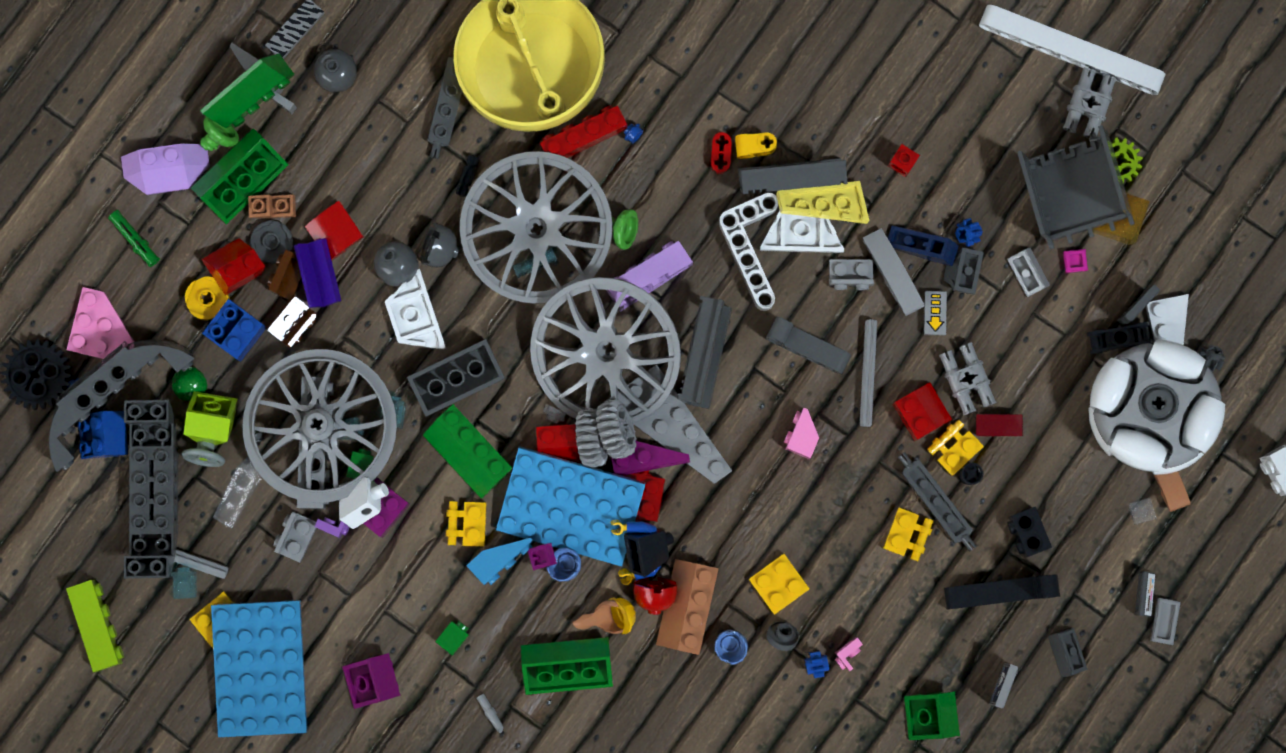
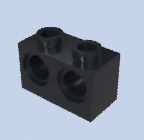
(1034, 530)

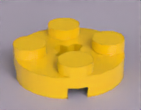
(196, 304)

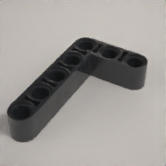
(1002, 591)

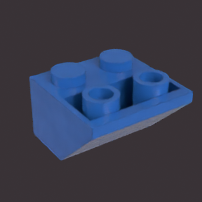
(234, 330)
(103, 435)

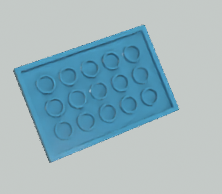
(569, 505)
(259, 668)

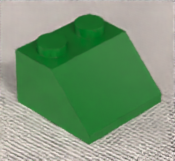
(932, 716)

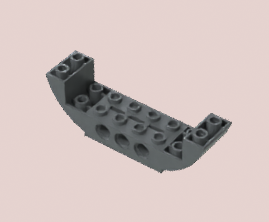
(131, 359)
(152, 489)

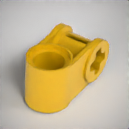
(750, 145)

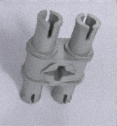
(1079, 106)
(973, 368)

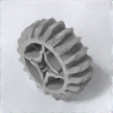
(616, 429)
(588, 441)

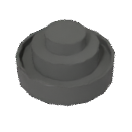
(782, 635)

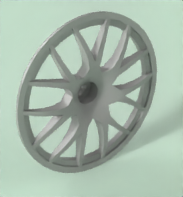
(529, 215)
(595, 354)
(331, 428)

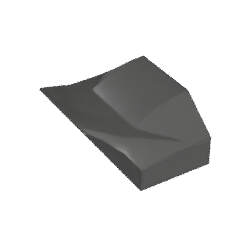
(965, 271)

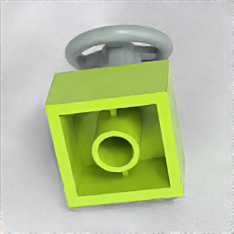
(209, 424)

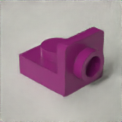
(542, 556)

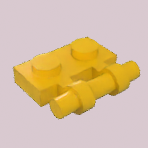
(960, 453)
(473, 525)
(901, 531)

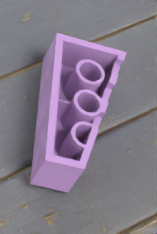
(654, 271)

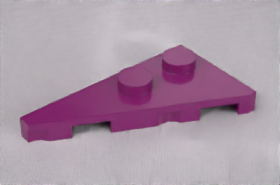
(648, 458)

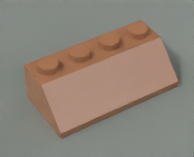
(686, 619)

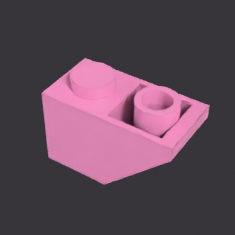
(804, 436)

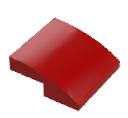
(335, 227)

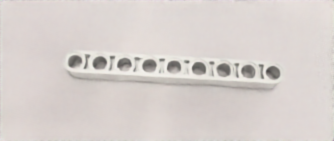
(1072, 49)

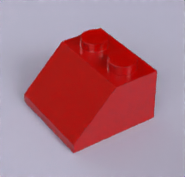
(234, 265)
(922, 411)
(558, 441)

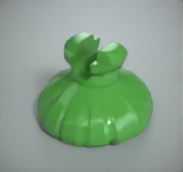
(218, 135)
(625, 228)

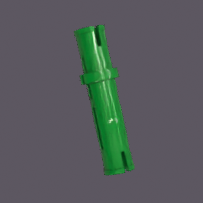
(149, 257)

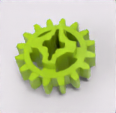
(1127, 163)

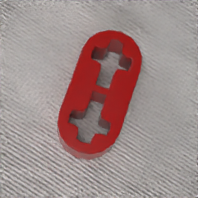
(726, 153)

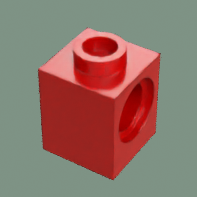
(903, 160)

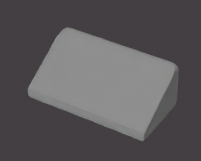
(1028, 272)

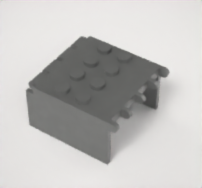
(1076, 189)

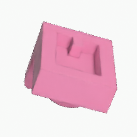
(849, 649)

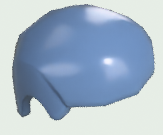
(567, 565)
(731, 646)

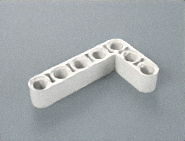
(747, 249)

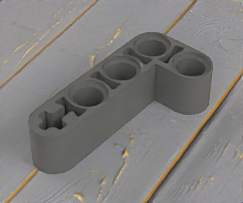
(807, 346)

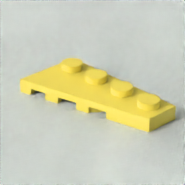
(831, 202)

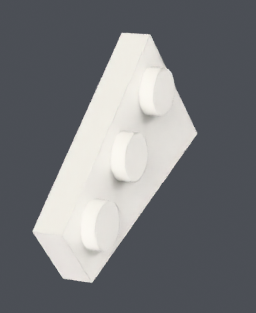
(1168, 318)

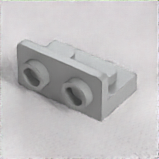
(851, 273)
(295, 537)

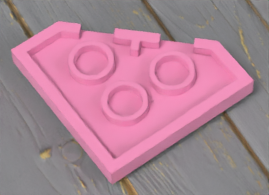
(96, 326)

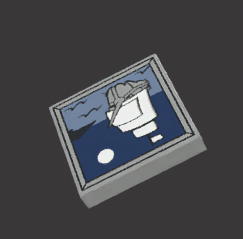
(1003, 685)

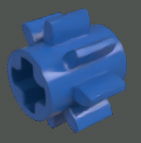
(968, 232)
(816, 664)

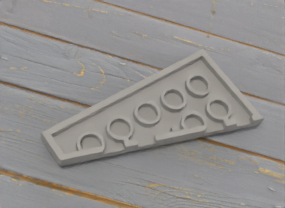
(676, 428)

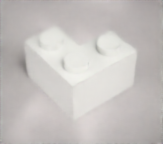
(1275, 466)

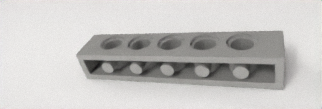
(321, 475)

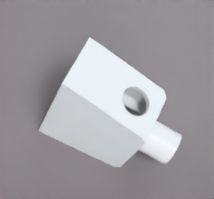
(362, 502)

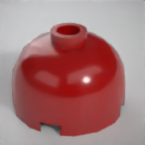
(655, 595)

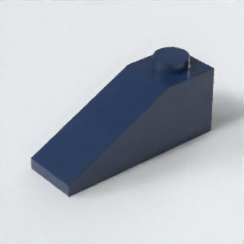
(923, 245)

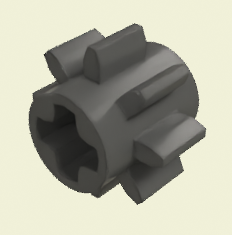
(1213, 357)

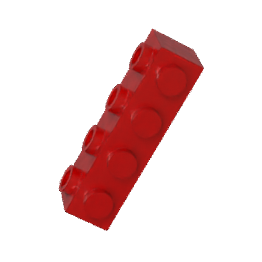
(586, 134)

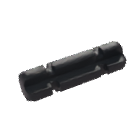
(467, 176)

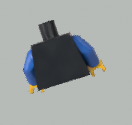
(645, 549)

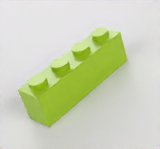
(95, 626)

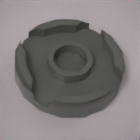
(270, 240)

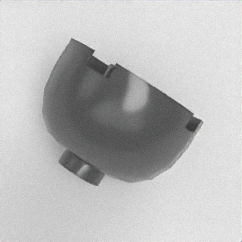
(335, 70)
(439, 246)
(395, 263)

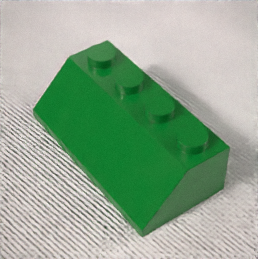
(249, 91)
(239, 175)
(467, 451)
(566, 666)

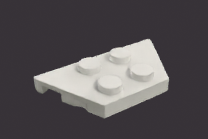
(801, 234)
(414, 315)

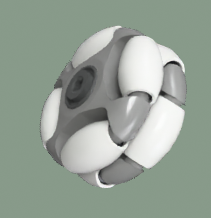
(1156, 407)

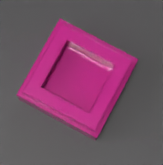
(1075, 261)

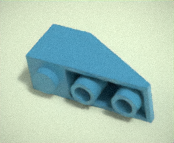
(493, 560)

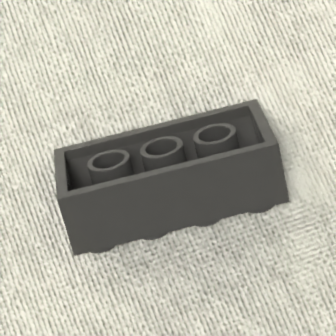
(455, 377)

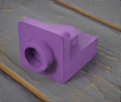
(329, 526)

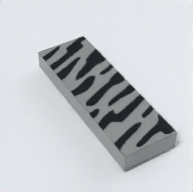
(295, 28)

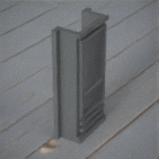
(793, 175)
(705, 352)

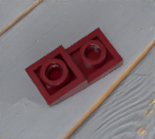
(999, 424)

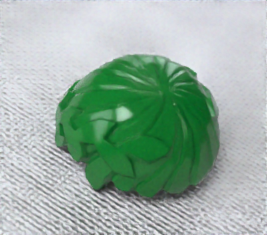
(187, 382)

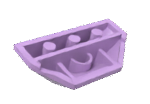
(165, 167)

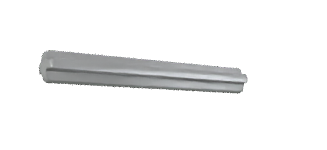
(868, 373)

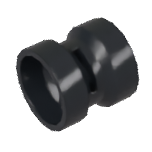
(970, 471)

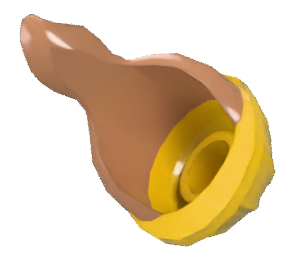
(611, 616)

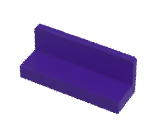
(317, 273)

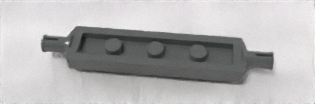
(445, 110)
(937, 501)

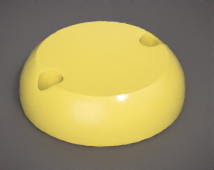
(528, 61)

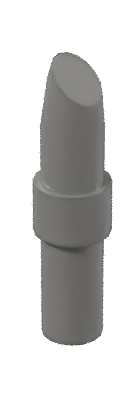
(490, 713)

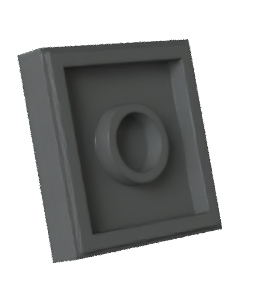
(1138, 305)

